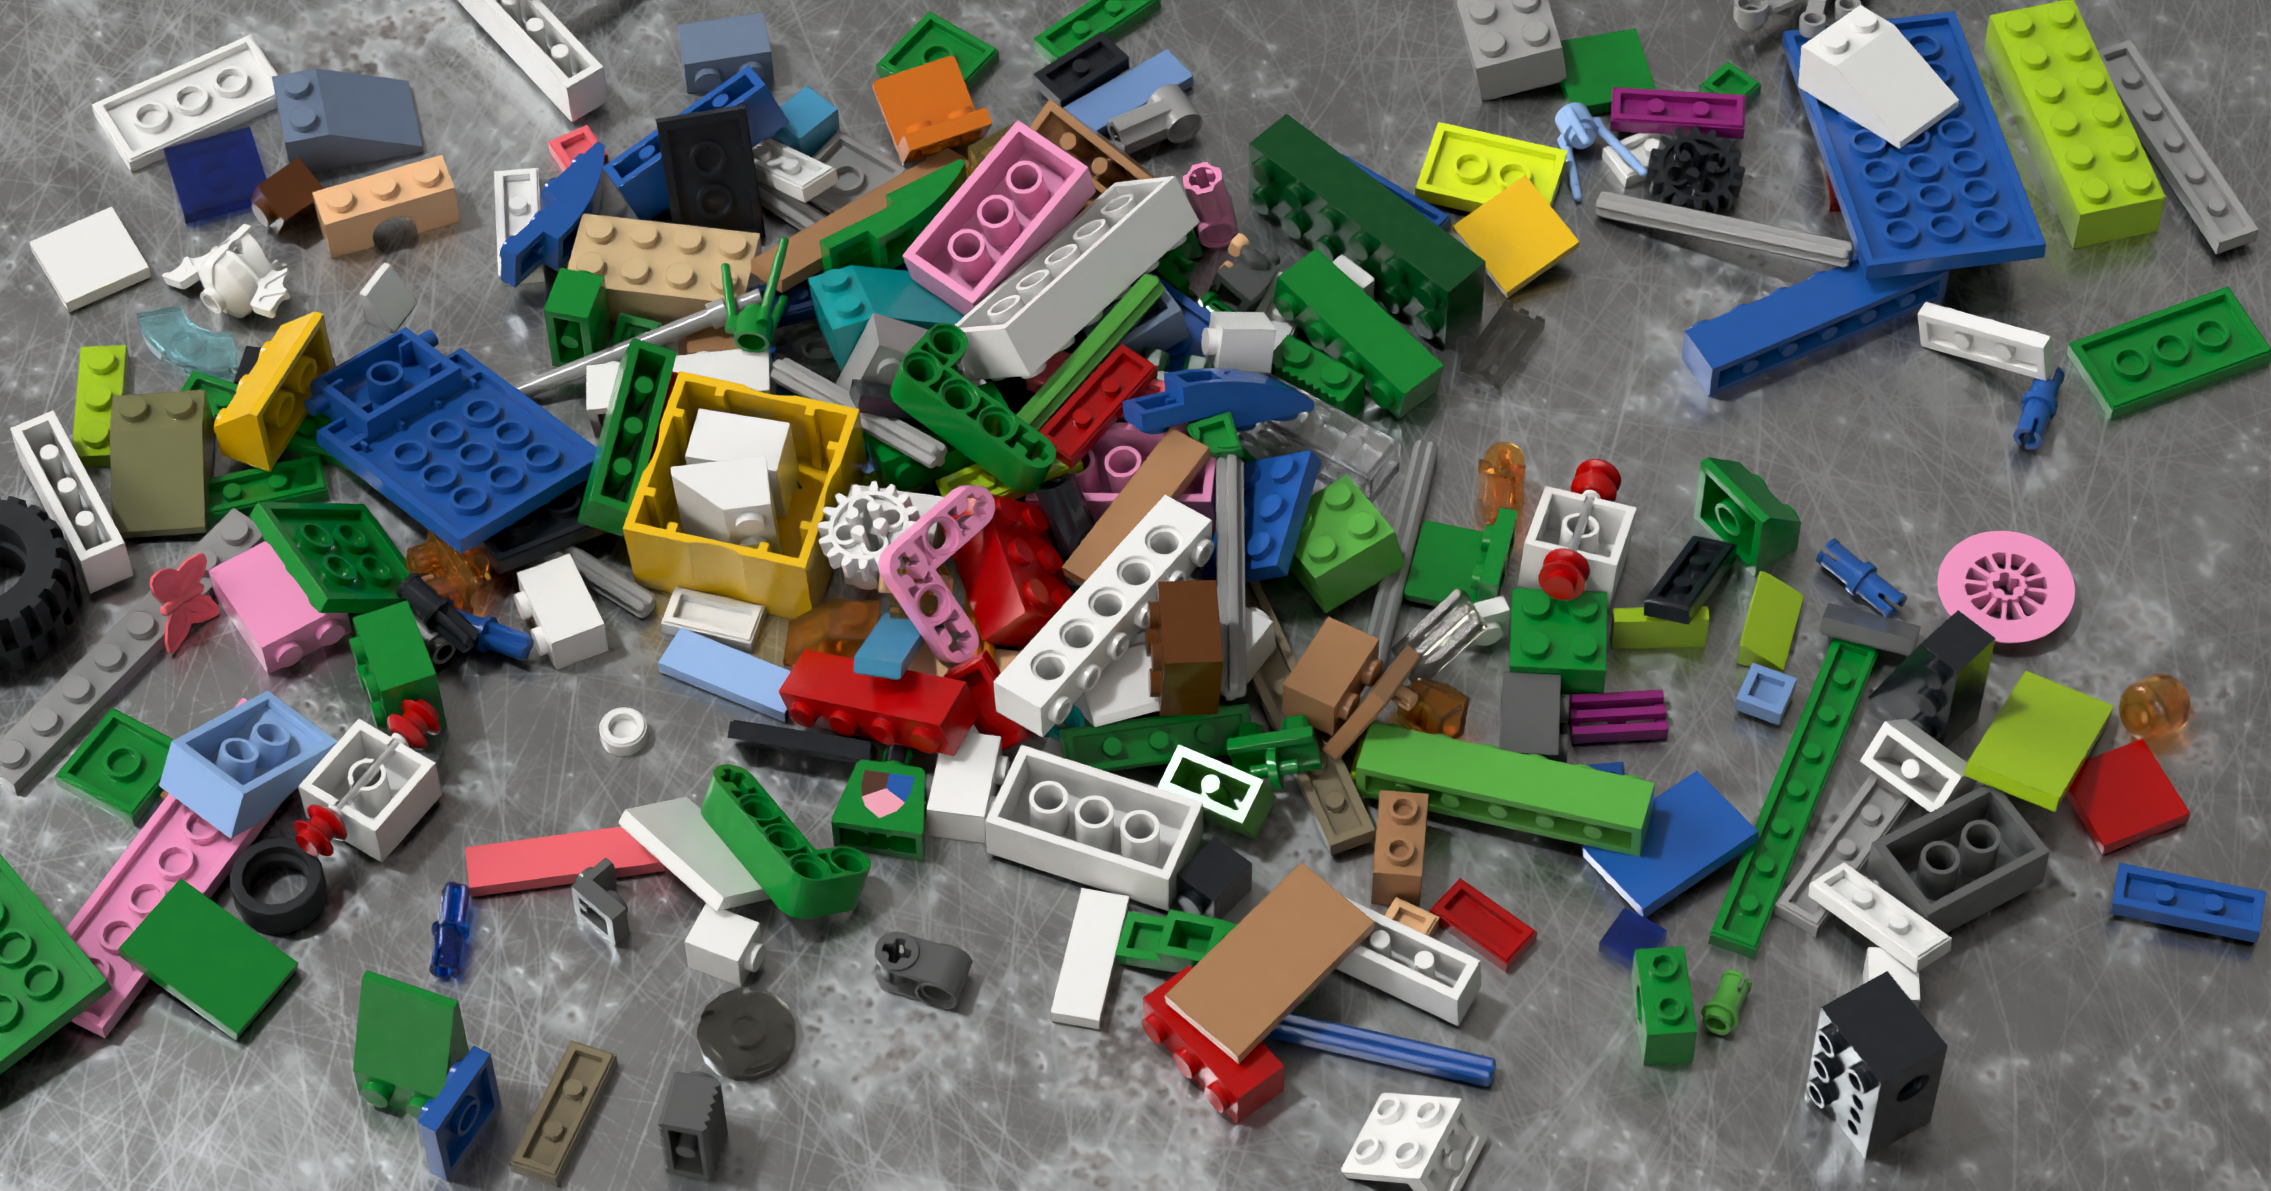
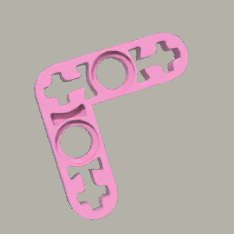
(923, 565)

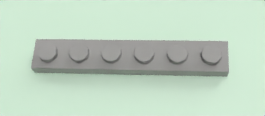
(2177, 150)

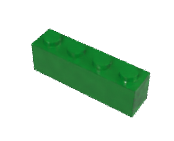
(1357, 333)
(627, 435)

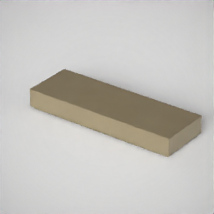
(563, 1113)

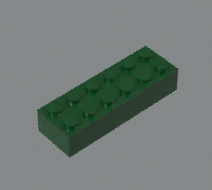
(1349, 213)

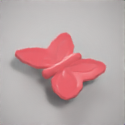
(183, 599)

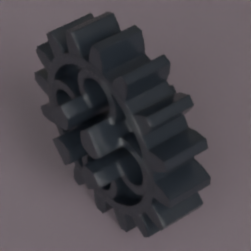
(1673, 161)

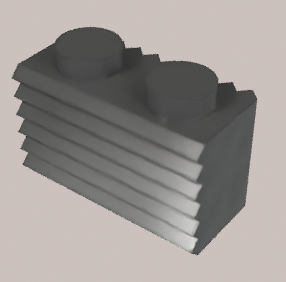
(693, 1125)

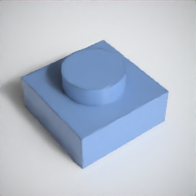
(1765, 693)

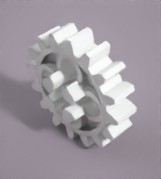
(846, 522)

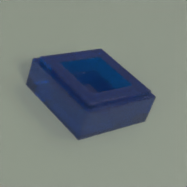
(1630, 933)

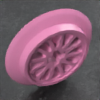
(2015, 549)

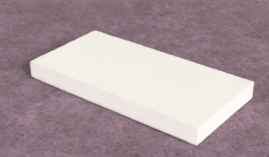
(189, 102)

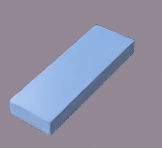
(726, 672)

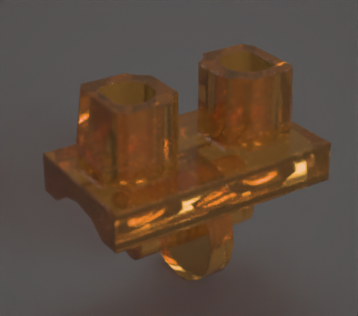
(1501, 479)
(453, 573)

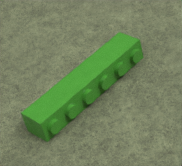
(1508, 788)

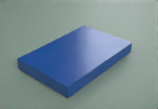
(1686, 840)

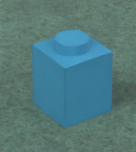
(810, 122)

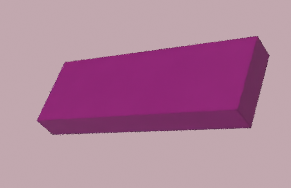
(1668, 110)

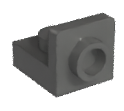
(599, 903)

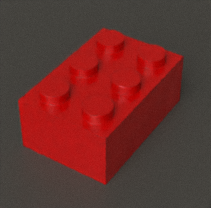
(1012, 573)

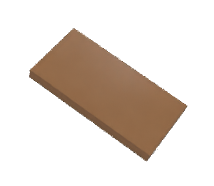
(1270, 962)

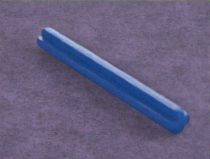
(1386, 1049)

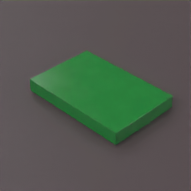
(208, 959)

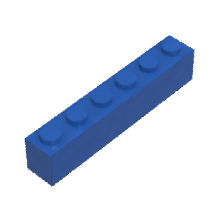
(1801, 322)

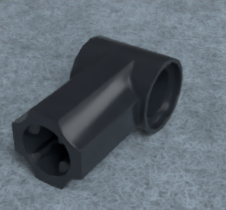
(1065, 512)

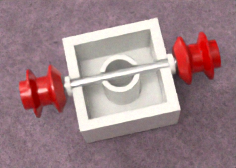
(1579, 536)
(371, 785)

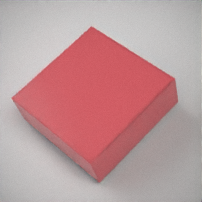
(568, 146)

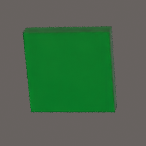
(936, 39)
(1599, 64)
(118, 767)

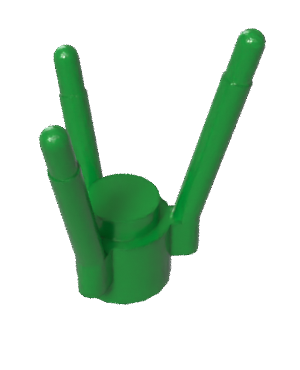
(754, 326)

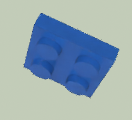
(459, 1112)

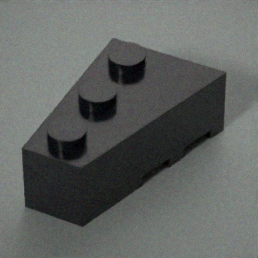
(1941, 680)

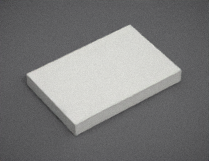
(693, 852)

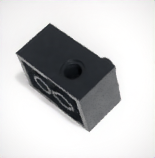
(1876, 1064)

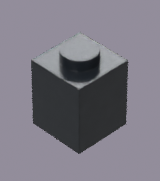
(1213, 880)

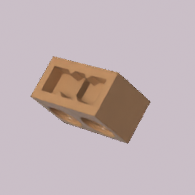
(1399, 847)

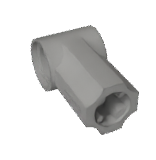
(1164, 116)

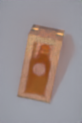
(832, 628)

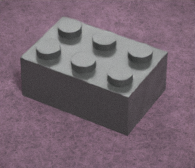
(1960, 859)

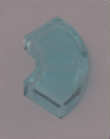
(184, 344)

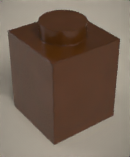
(285, 196)

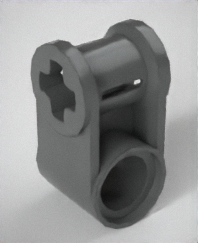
(924, 970)

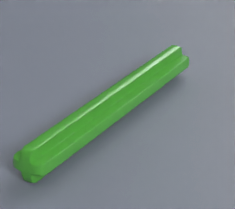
(1092, 351)

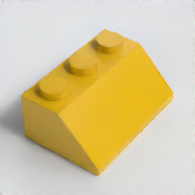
(273, 394)

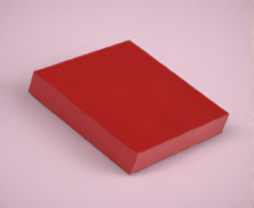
(2125, 797)

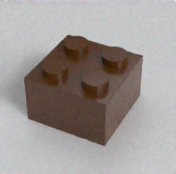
(1185, 648)

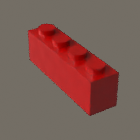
(911, 711)

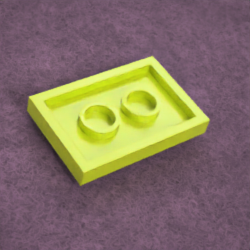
(1474, 166)

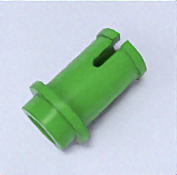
(1722, 1011)

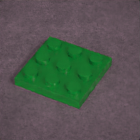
(334, 554)

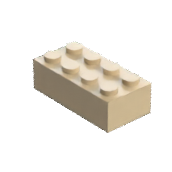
(662, 267)

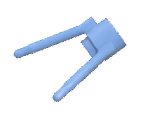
(1579, 131)

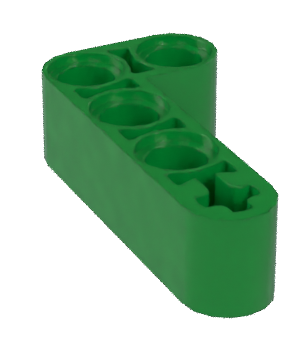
(967, 416)
(776, 853)

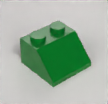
(1744, 512)

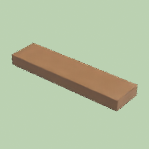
(1164, 472)

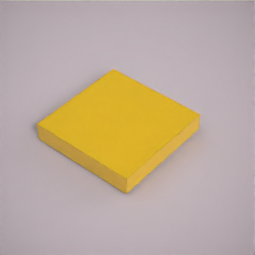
(1516, 236)

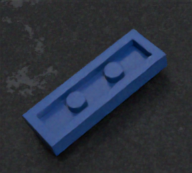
(2188, 902)

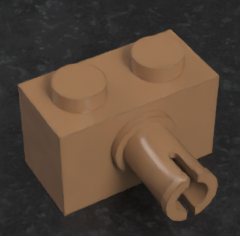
(1332, 675)

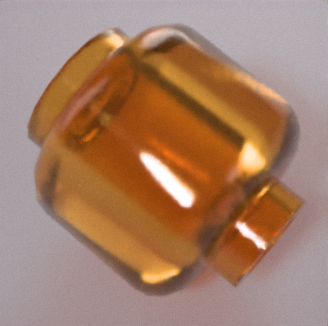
(2154, 707)

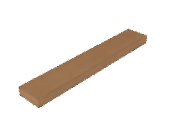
(804, 251)

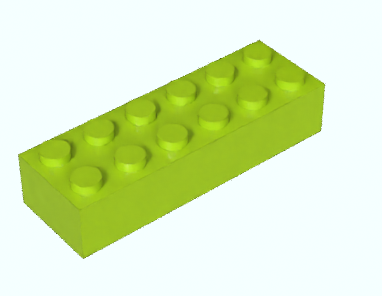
(2074, 123)

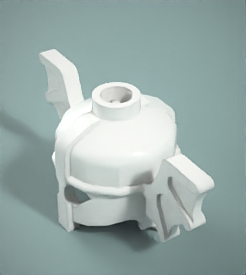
(235, 279)

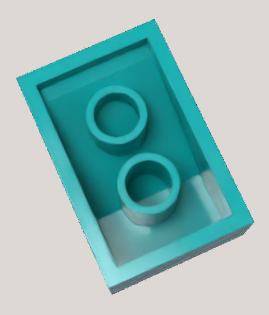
(851, 294)

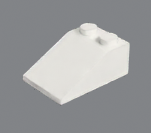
(1874, 77)

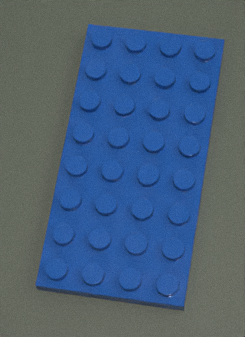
(1943, 195)

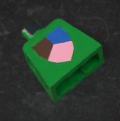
(884, 807)

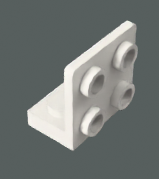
(1417, 1143)

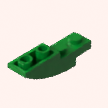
(890, 232)
(1169, 941)

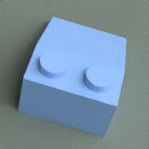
(244, 762)

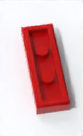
(1098, 404)

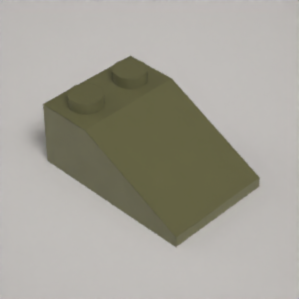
(161, 463)

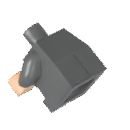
(1248, 280)

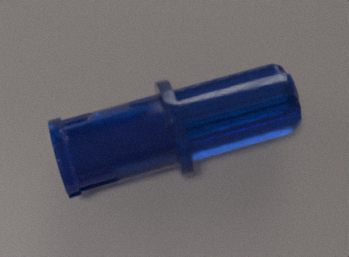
(450, 931)

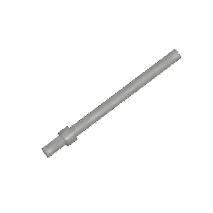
(713, 315)

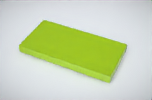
(2039, 741)

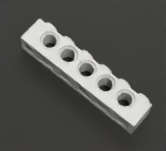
(1102, 617)

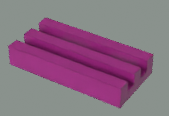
(1616, 710)

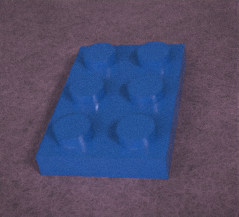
(1274, 511)

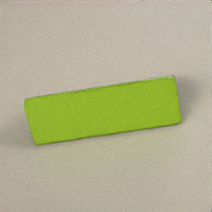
(1770, 623)

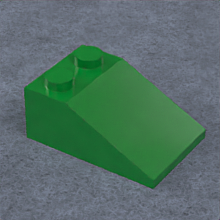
(405, 1043)

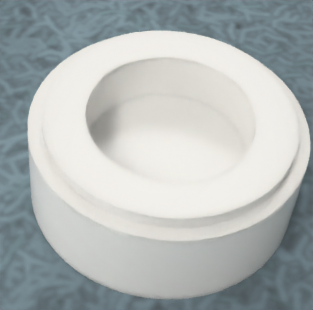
(623, 731)

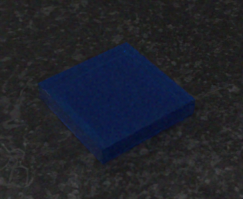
(215, 174)

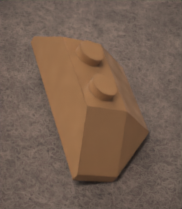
(1101, 156)

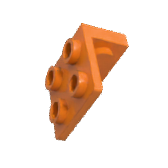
(929, 110)

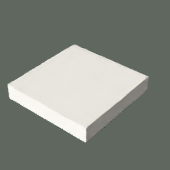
(90, 259)

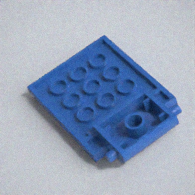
(445, 437)

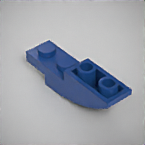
(553, 229)
(1208, 392)

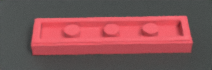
(554, 860)

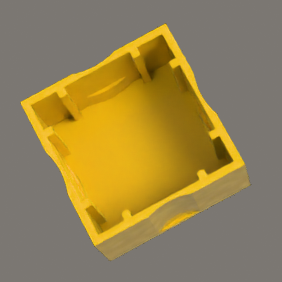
(829, 460)

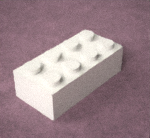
(1094, 827)

